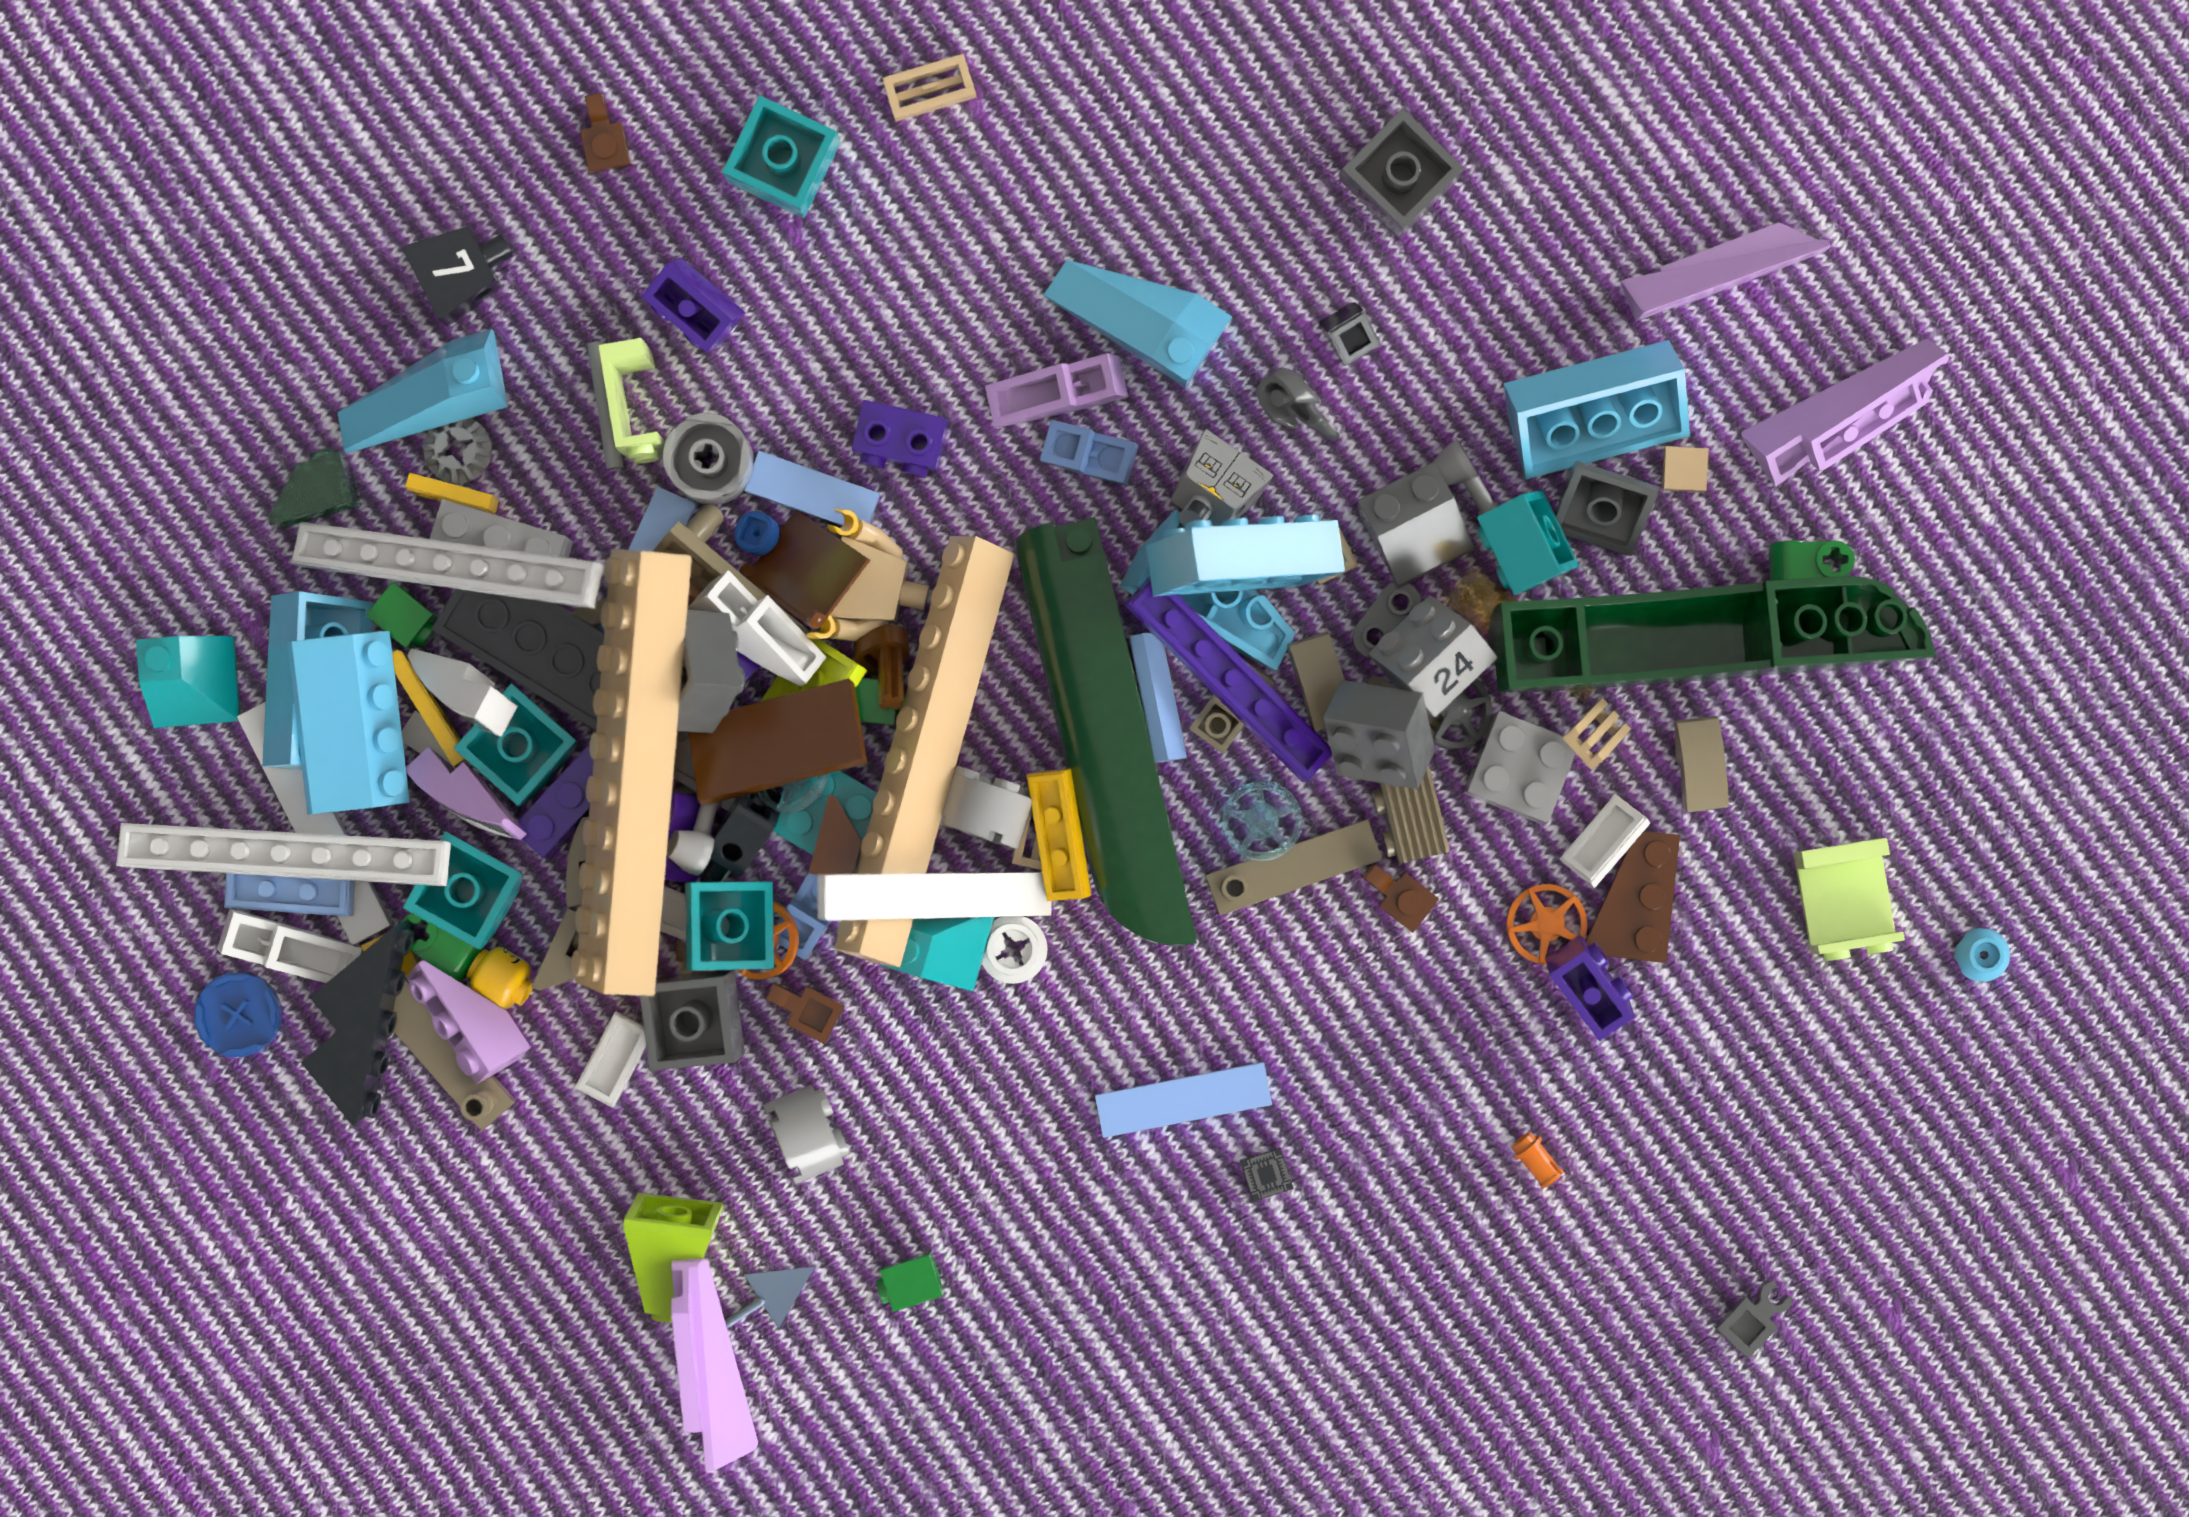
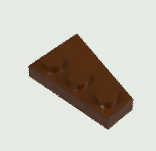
(1639, 903)

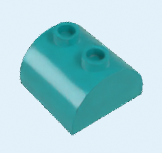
(525, 755)
(475, 895)
(729, 925)

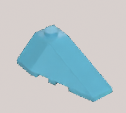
(1150, 320)
(438, 390)
(1239, 617)

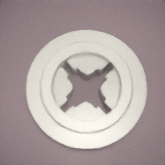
(1034, 953)

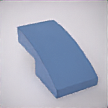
(1089, 452)
(805, 913)

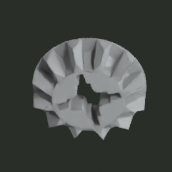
(475, 458)

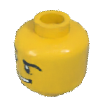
(501, 977)

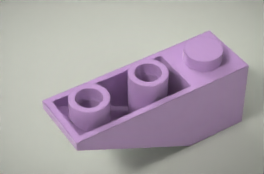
(474, 1026)

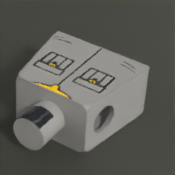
(1218, 482)

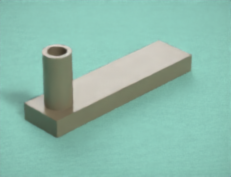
(705, 562)
(1299, 867)
(415, 1028)

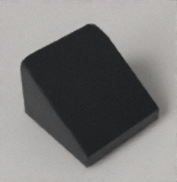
(1349, 333)

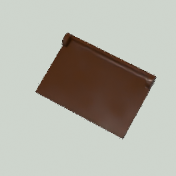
(806, 570)

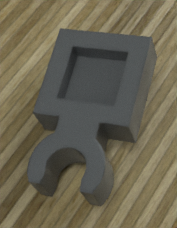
(1748, 1323)

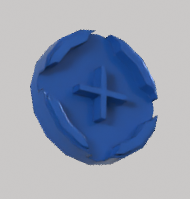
(238, 1014)

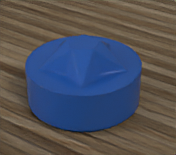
(756, 533)

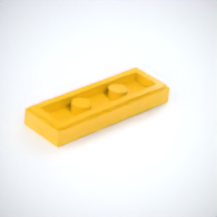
(428, 707)
(1059, 835)

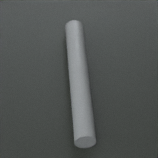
(613, 457)

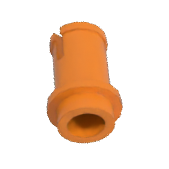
(1536, 1159)

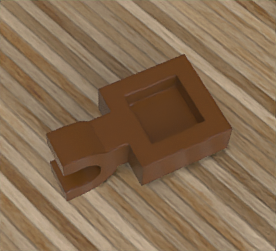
(605, 142)
(1403, 899)
(811, 1012)

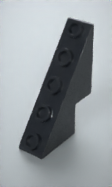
(361, 1010)

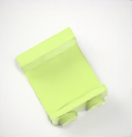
(619, 359)
(1846, 898)

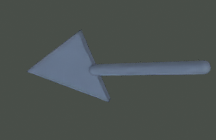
(775, 1292)

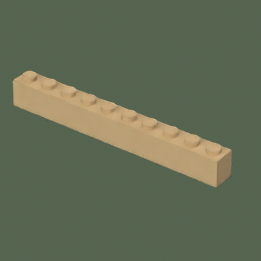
(929, 733)

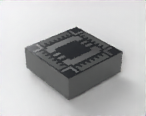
(1266, 1174)

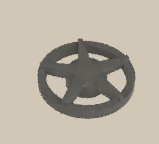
(1458, 714)

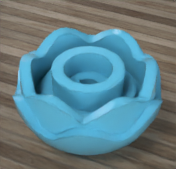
(1968, 954)

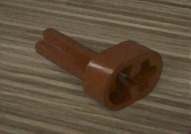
(883, 654)

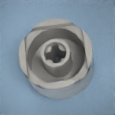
(694, 439)
(986, 809)
(805, 1133)

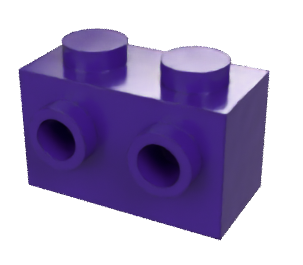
(692, 305)
(899, 438)
(1590, 988)

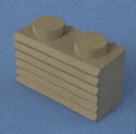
(1412, 820)

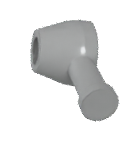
(1458, 469)
(694, 848)

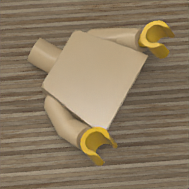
(879, 588)

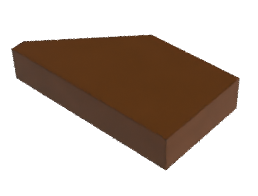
(837, 843)

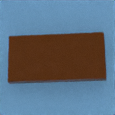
(779, 742)

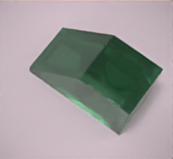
(316, 490)

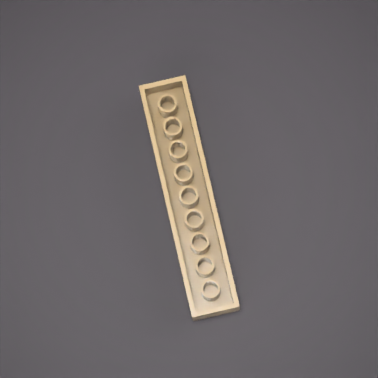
(631, 771)

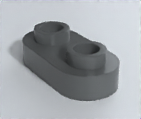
(1383, 616)

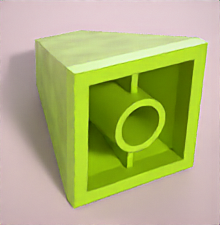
(664, 1231)

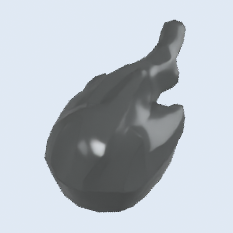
(1286, 395)

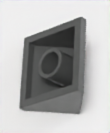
(1604, 507)

